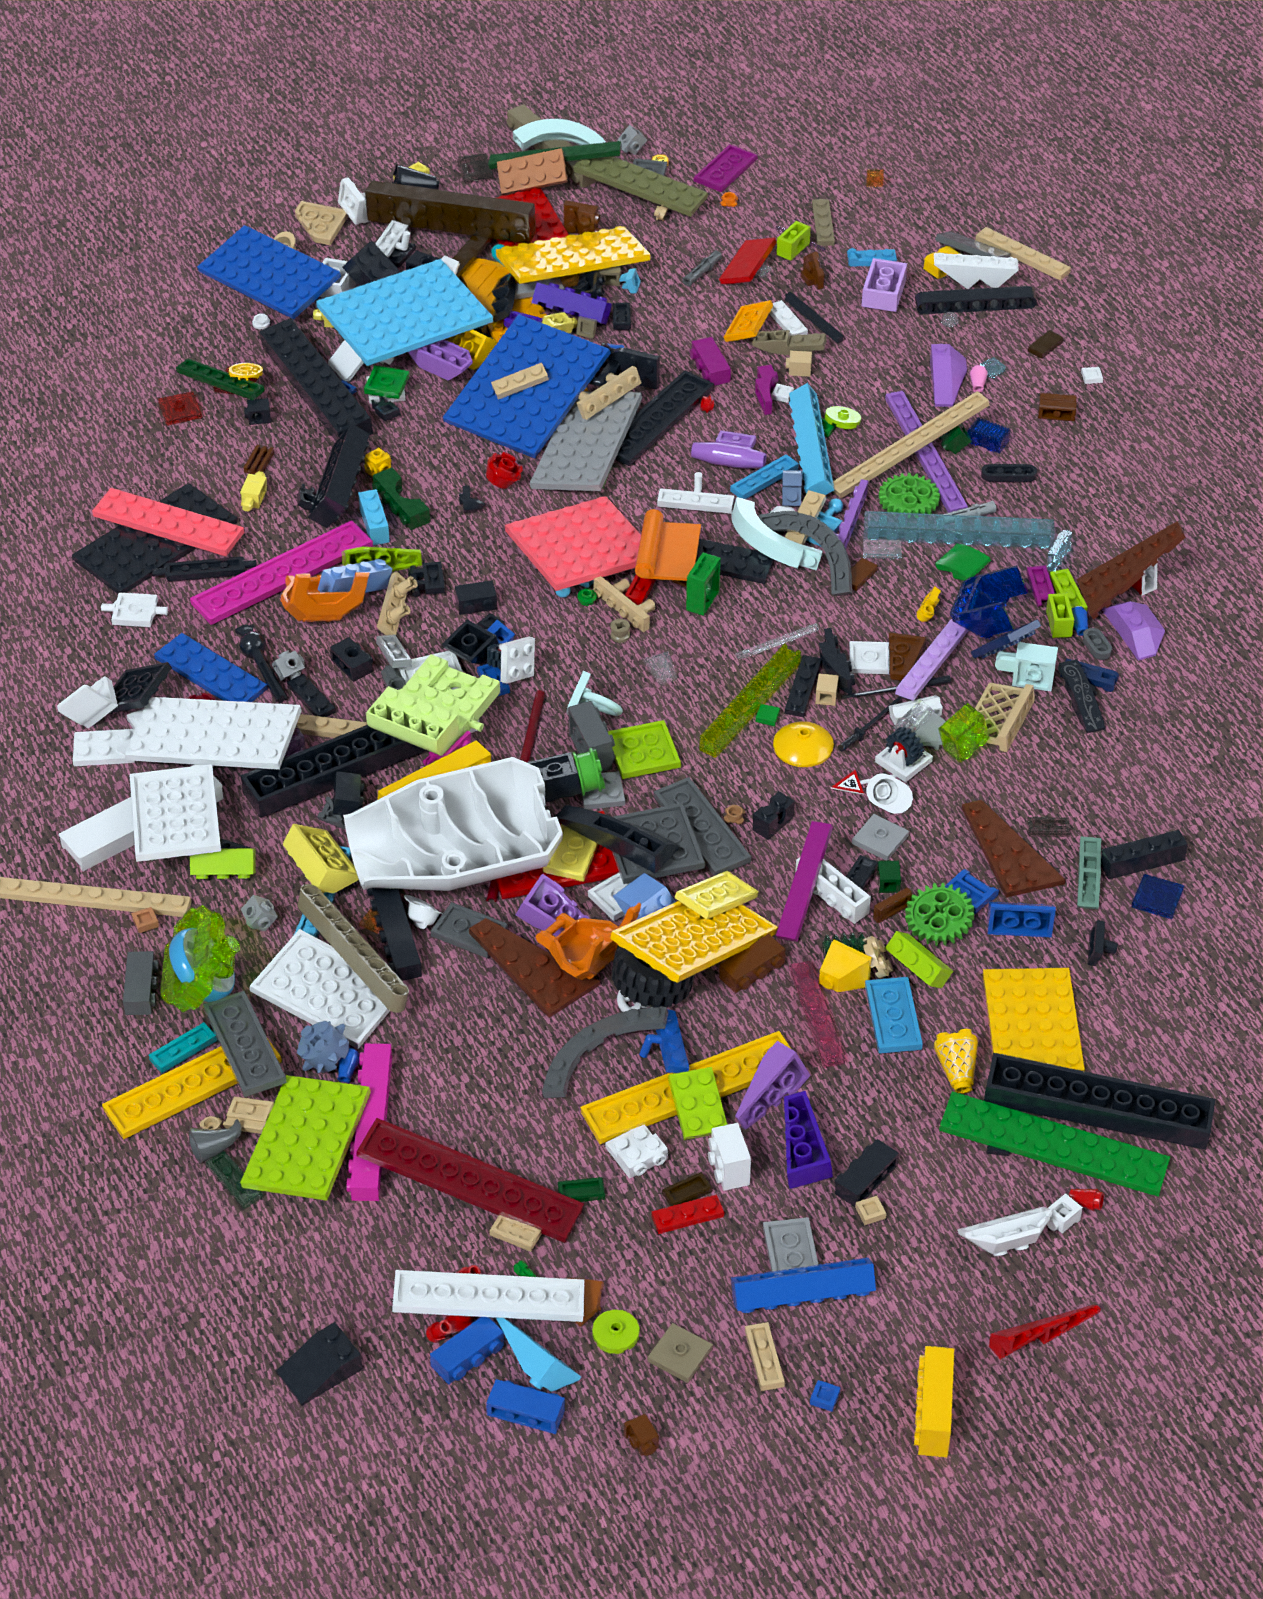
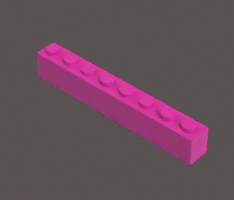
(375, 1074)

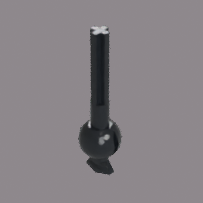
(253, 646)

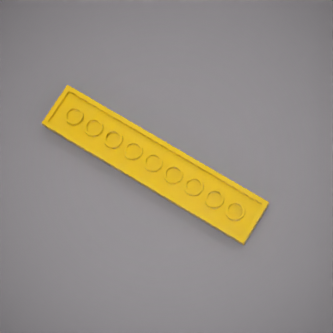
(654, 1100)

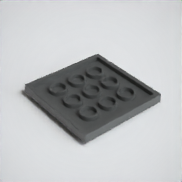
(673, 825)

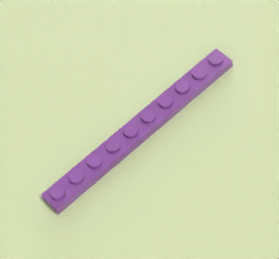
(927, 455)

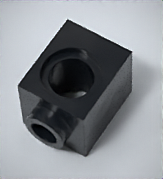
(258, 411)

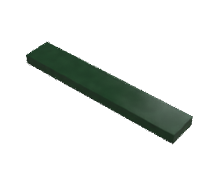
(220, 379)

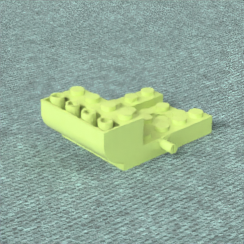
(428, 709)

